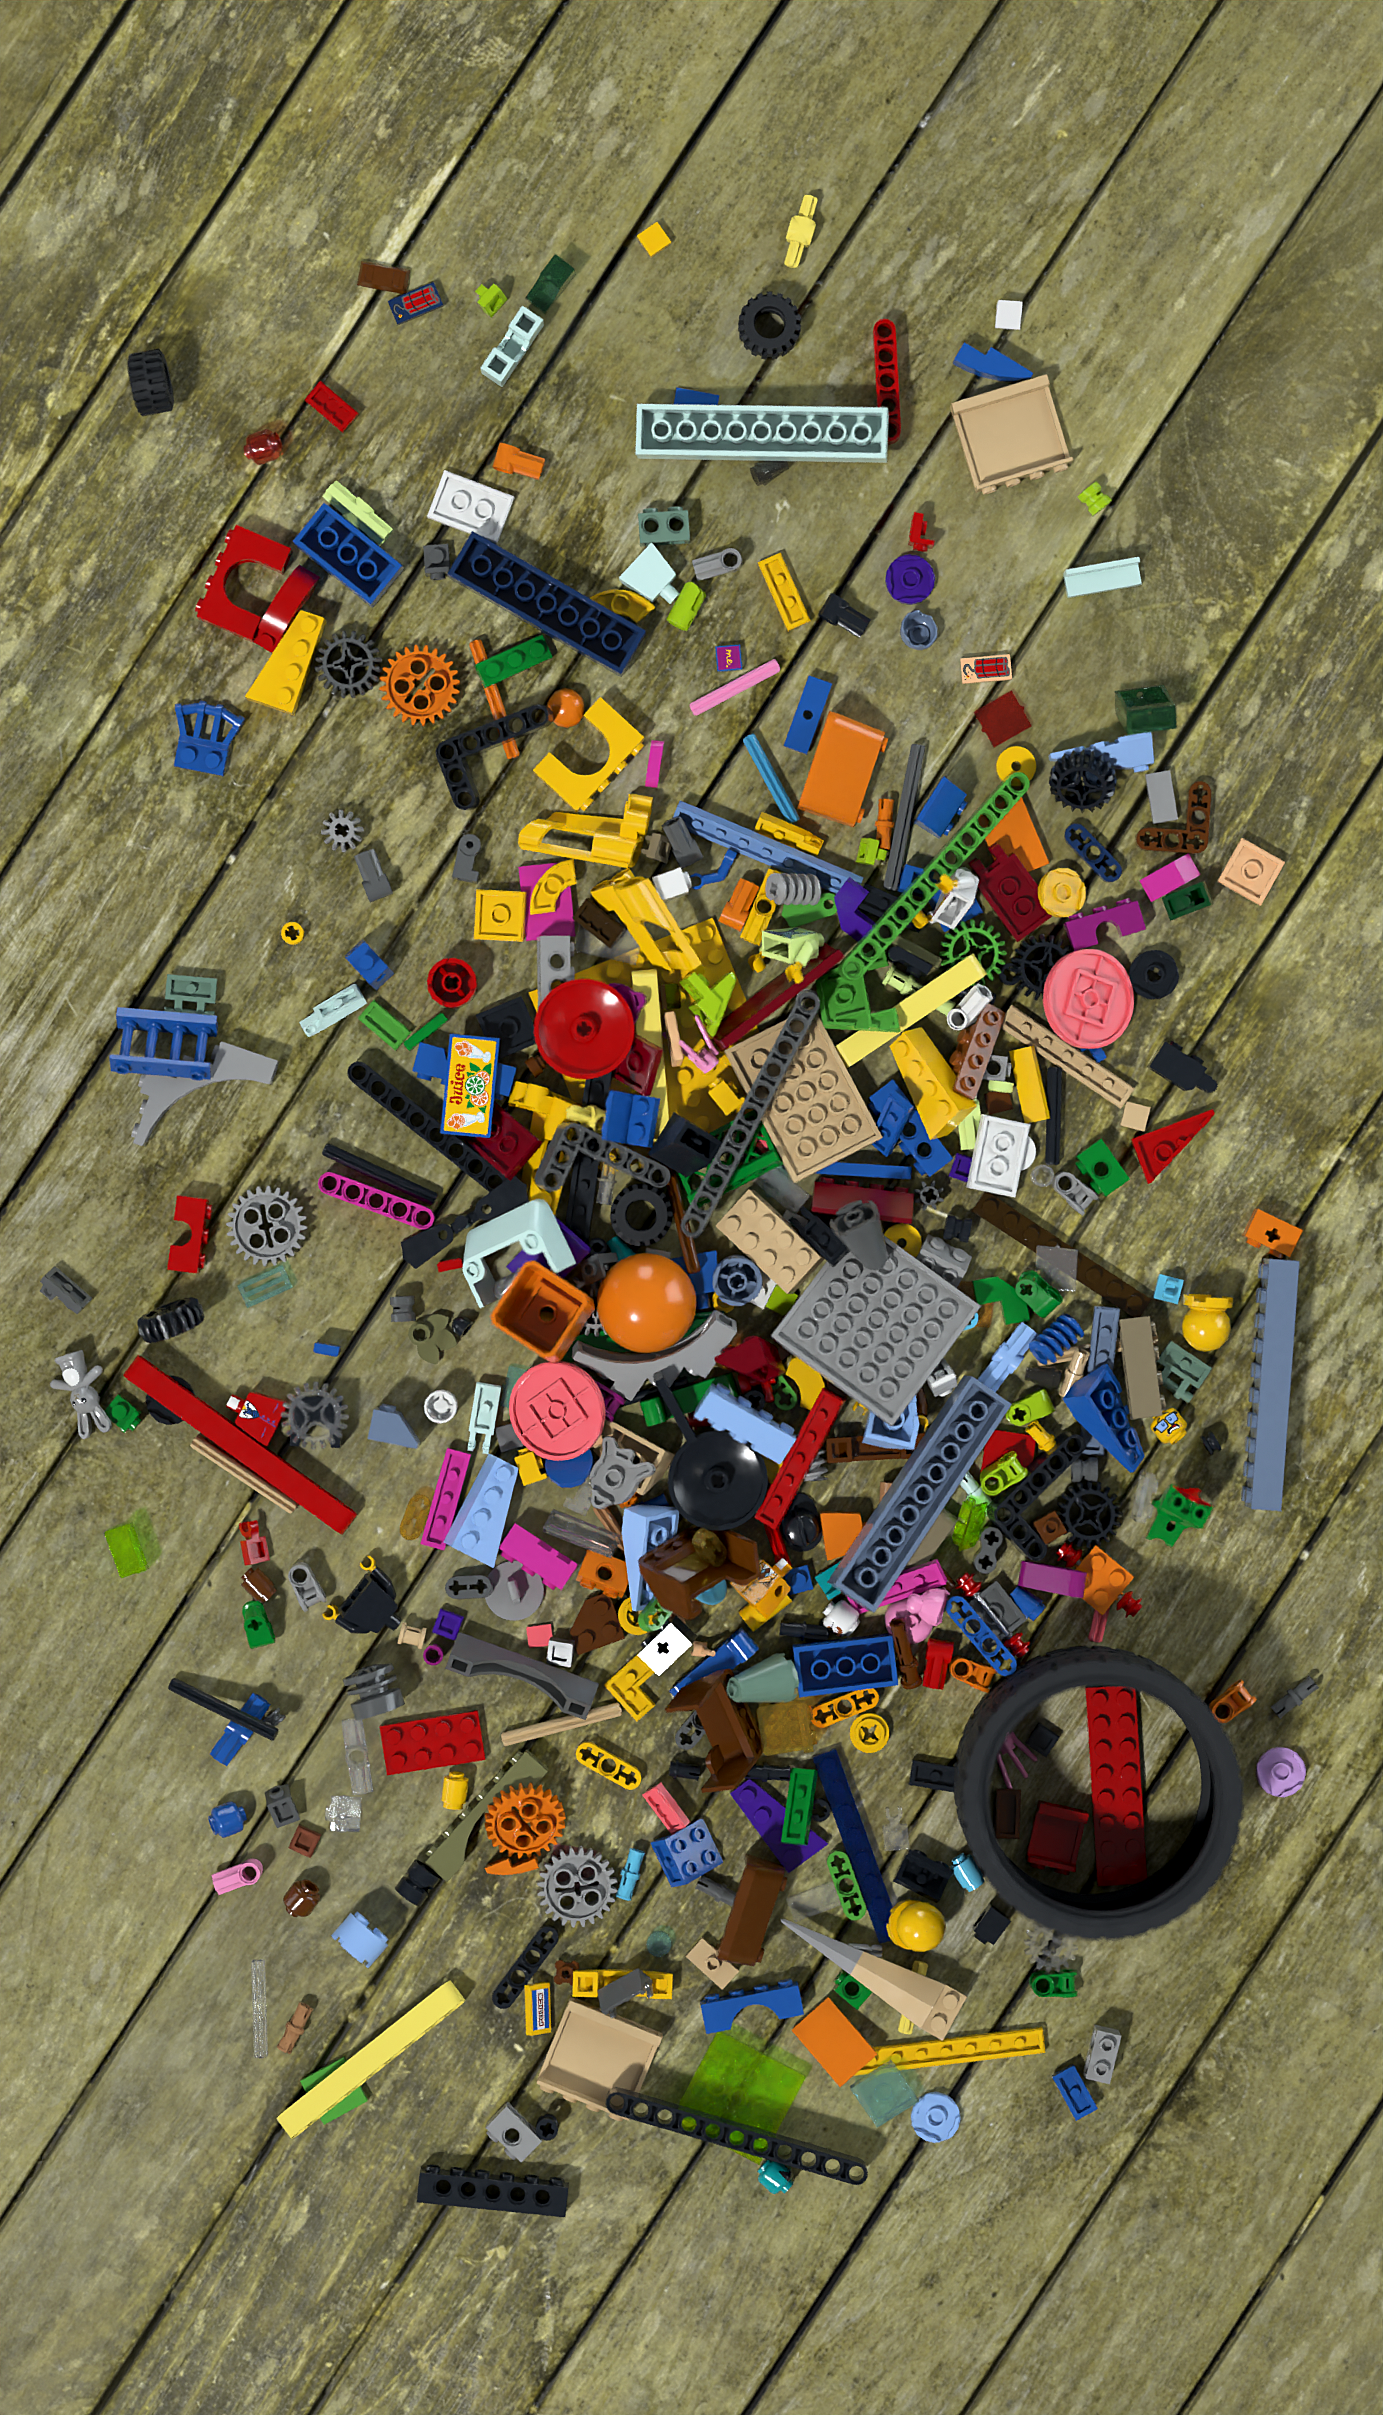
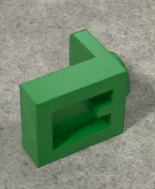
(123, 1414)

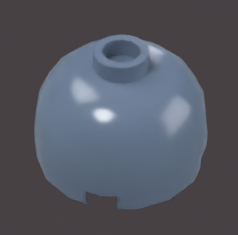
(737, 1280)

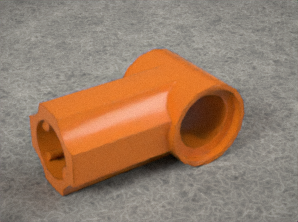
(512, 460)
(738, 907)

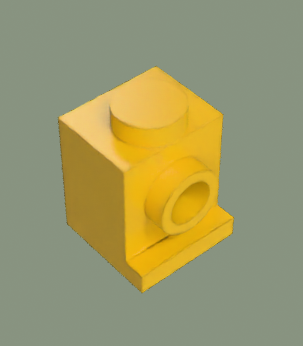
(725, 1095)
(529, 1466)

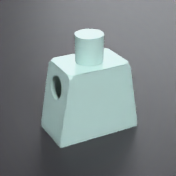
(651, 576)

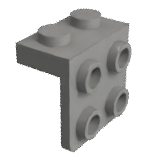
(944, 1259)

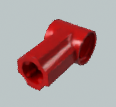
(938, 1657)

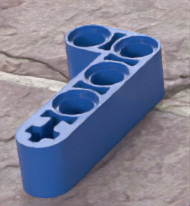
(728, 1655)

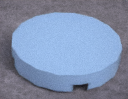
(935, 2117)

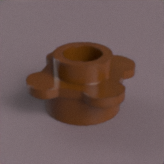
(562, 1966)

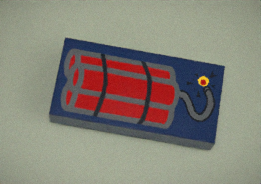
(415, 303)

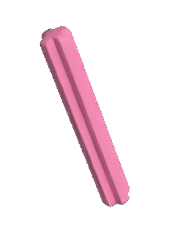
(734, 687)

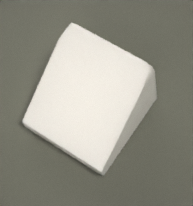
(1008, 314)

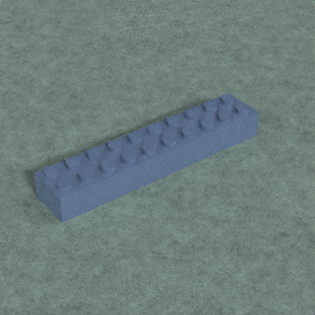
(1271, 1384)
(919, 1493)

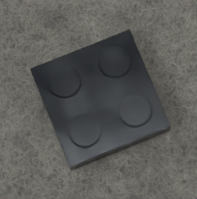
(509, 1023)

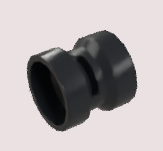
(957, 1228)

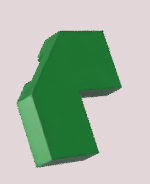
(995, 1289)

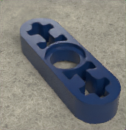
(1091, 863)

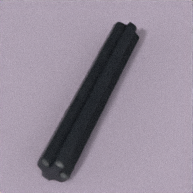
(1053, 1125)

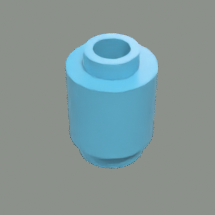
(967, 1872)

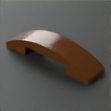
(852, 1449)

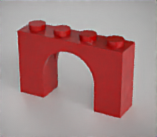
(241, 548)

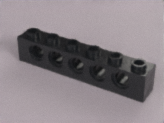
(430, 2193)

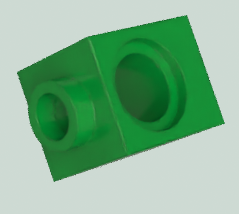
(856, 1998)

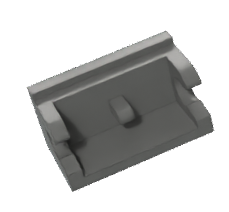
(623, 1990)

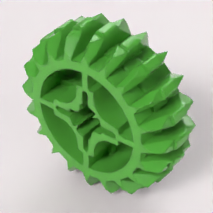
(993, 946)

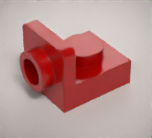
(918, 528)

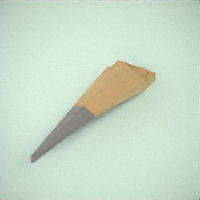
(917, 1997)

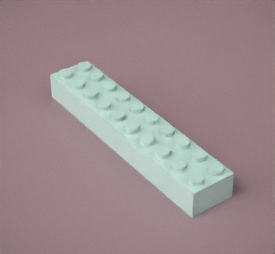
(762, 433)

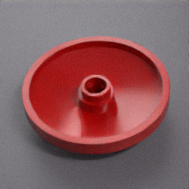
(584, 1028)

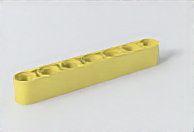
(914, 1008)
(649, 1027)

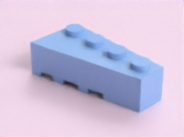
(745, 1422)
(484, 1512)

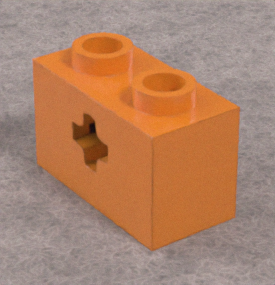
(1286, 1234)

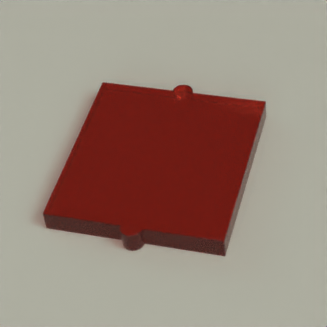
(1002, 719)

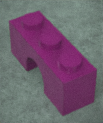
(1125, 917)

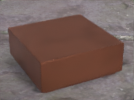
(304, 1841)

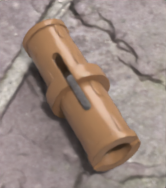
(295, 2028)

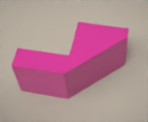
(1169, 877)

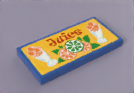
(470, 1085)

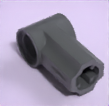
(684, 847)
(374, 880)

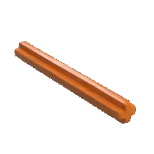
(493, 697)

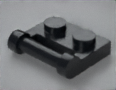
(914, 965)

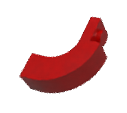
(285, 607)

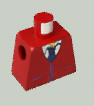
(258, 1415)

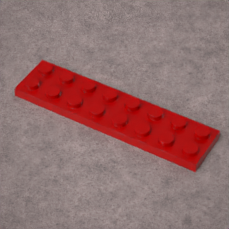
(1115, 1785)

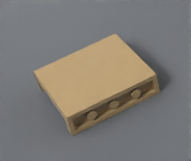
(1010, 435)
(596, 2055)

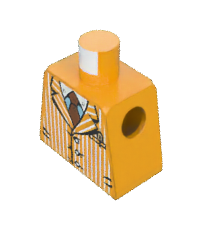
(767, 1590)

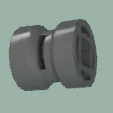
(402, 1308)
(1084, 1469)

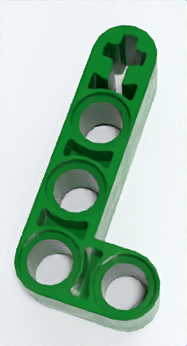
(657, 1411)

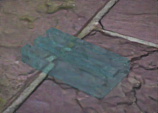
(284, 1277)

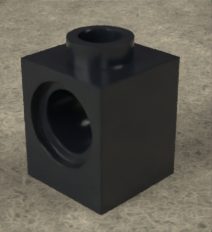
(990, 1925)

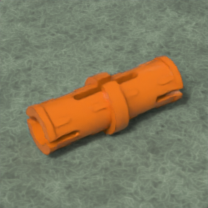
(884, 823)

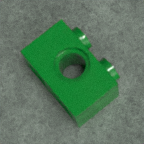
(1113, 1177)

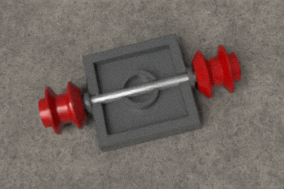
(996, 1611)

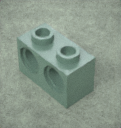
(664, 534)

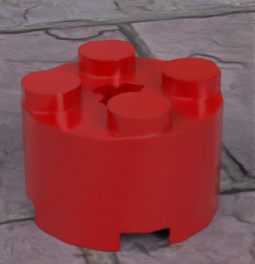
(455, 969)

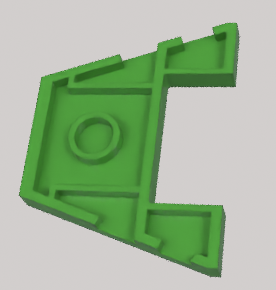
(846, 1002)

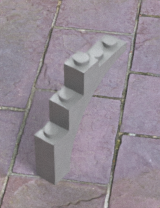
(165, 1091)
(630, 1370)

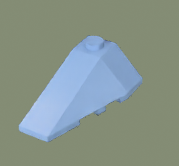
(899, 1436)

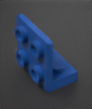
(630, 1119)
(687, 1853)

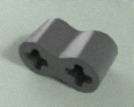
(987, 1549)

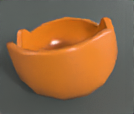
(566, 707)

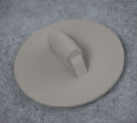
(514, 1592)

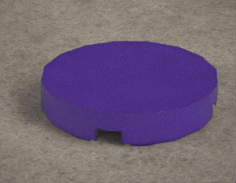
(909, 579)

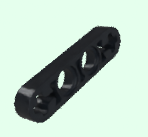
(523, 1965)

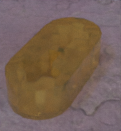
(409, 1514)
(712, 1545)

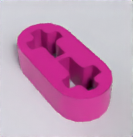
(654, 763)

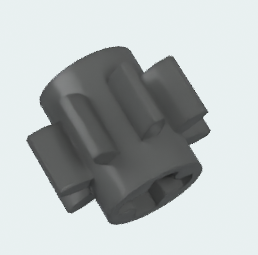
(925, 1189)

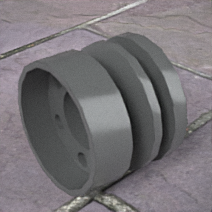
(373, 1691)

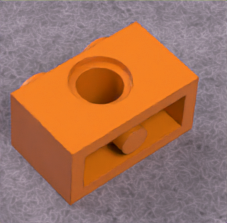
(589, 1576)

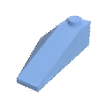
(1124, 753)
(642, 1531)

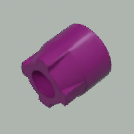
(433, 1661)

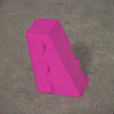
(537, 1557)

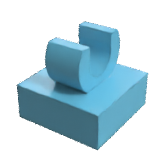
(1168, 1289)

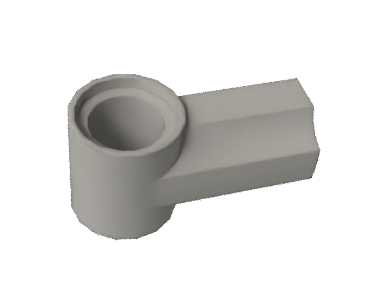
(714, 565)

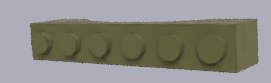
(450, 1853)

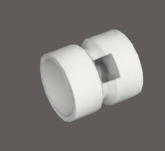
(441, 1406)

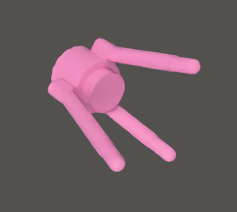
(703, 1058)
(1007, 1747)

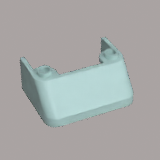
(531, 1225)

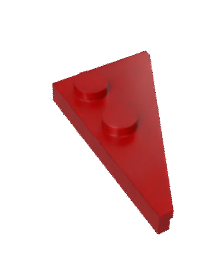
(1160, 1147)

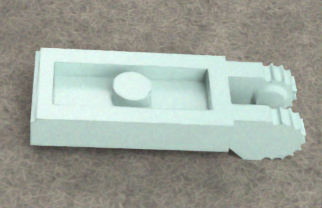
(484, 1414)

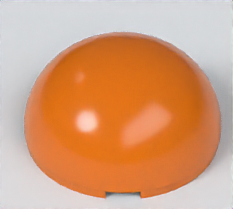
(646, 1303)

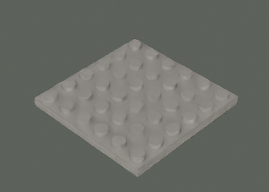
(876, 1328)

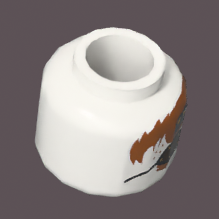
(841, 1618)

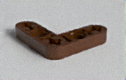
(1191, 829)

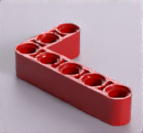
(890, 370)

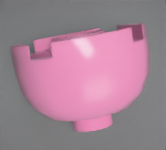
(916, 1628)

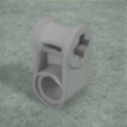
(1074, 1192)
(306, 1587)

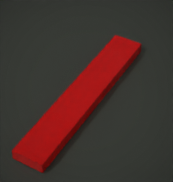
(800, 1458)

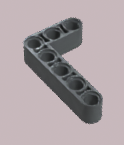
(600, 1153)

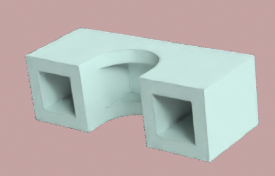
(512, 348)

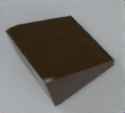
(670, 996)

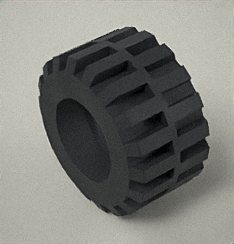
(769, 304)
(150, 382)
(619, 1218)

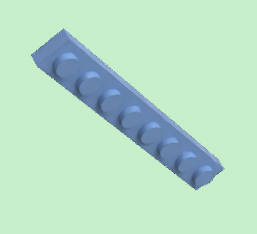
(761, 847)

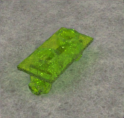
(966, 1534)

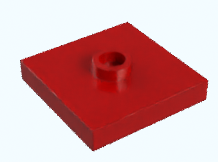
(1004, 1442)

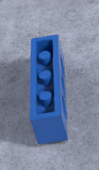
(938, 1154)

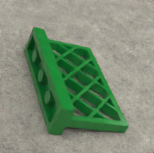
(745, 1173)

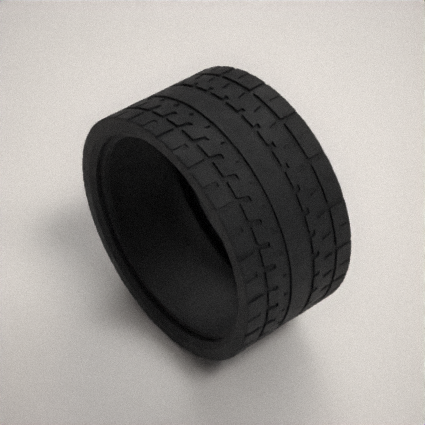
(1169, 1890)

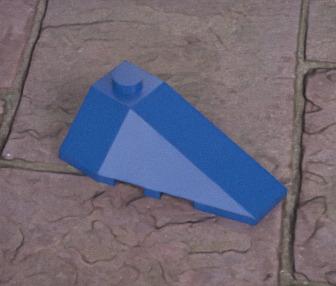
(1100, 1411)

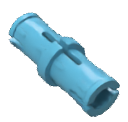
(630, 1874)

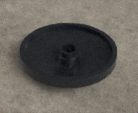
(717, 1481)

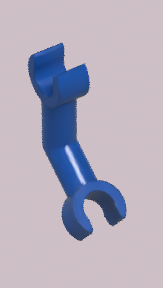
(722, 871)

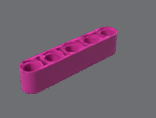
(364, 1200)

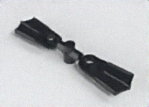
(428, 1243)

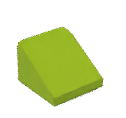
(781, 1301)

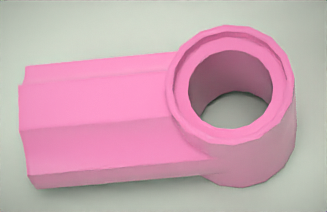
(236, 1877)

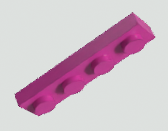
(445, 1498)
(911, 1581)

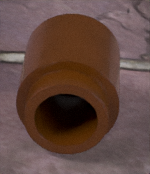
(258, 1585)

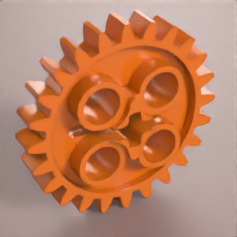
(437, 700)
(507, 1833)

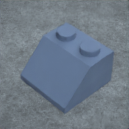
(392, 1427)

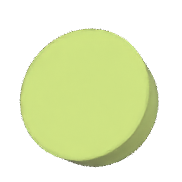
(1000, 1086)

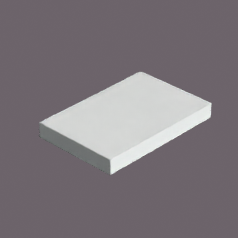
(470, 506)
(998, 1155)

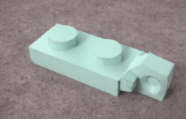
(333, 1010)

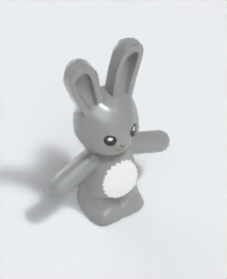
(83, 1397)

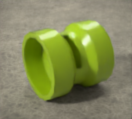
(1094, 498)

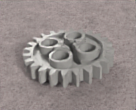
(244, 1230)
(579, 1908)

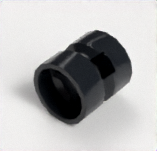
(417, 1883)

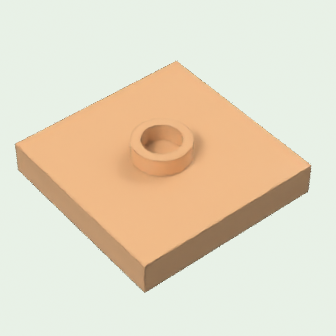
(1251, 871)

